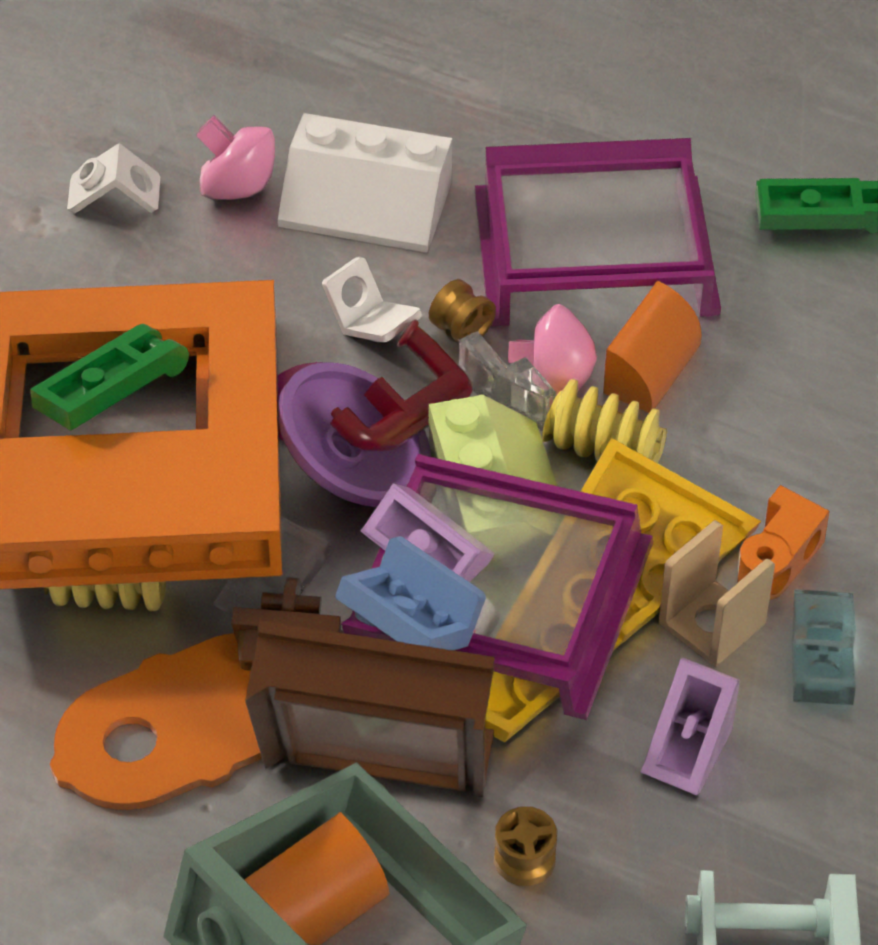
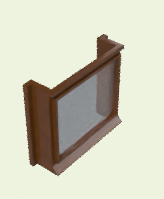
(373, 703)

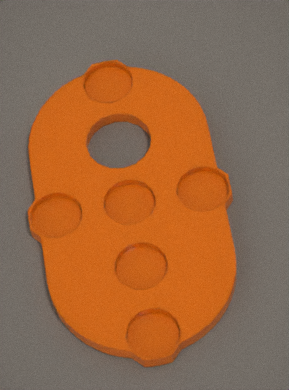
(190, 705)

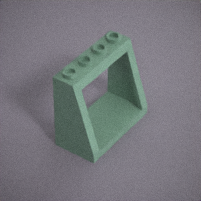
(220, 908)

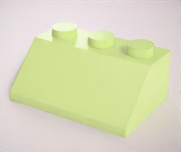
(488, 437)

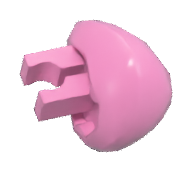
(241, 161)
(559, 349)

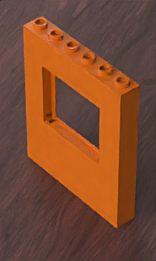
(144, 500)

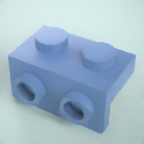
(414, 598)

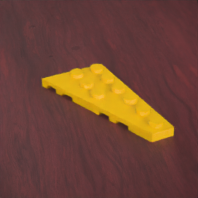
(670, 512)

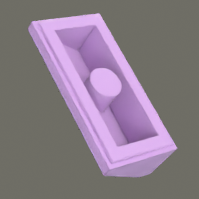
(415, 519)

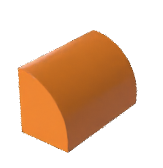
(652, 348)
(322, 881)

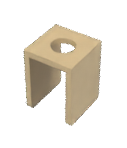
(693, 588)

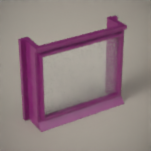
(593, 220)
(556, 575)

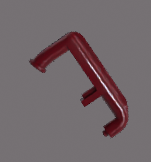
(408, 417)

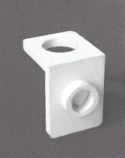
(110, 171)
(371, 316)

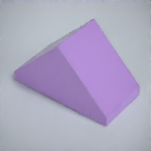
(692, 726)

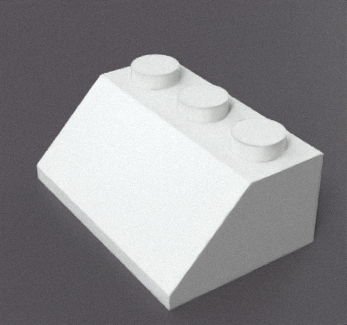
(365, 182)

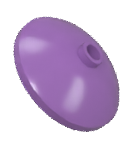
(322, 453)

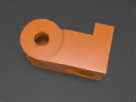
(790, 538)

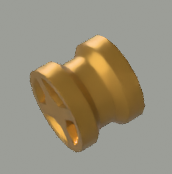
(461, 311)
(534, 833)

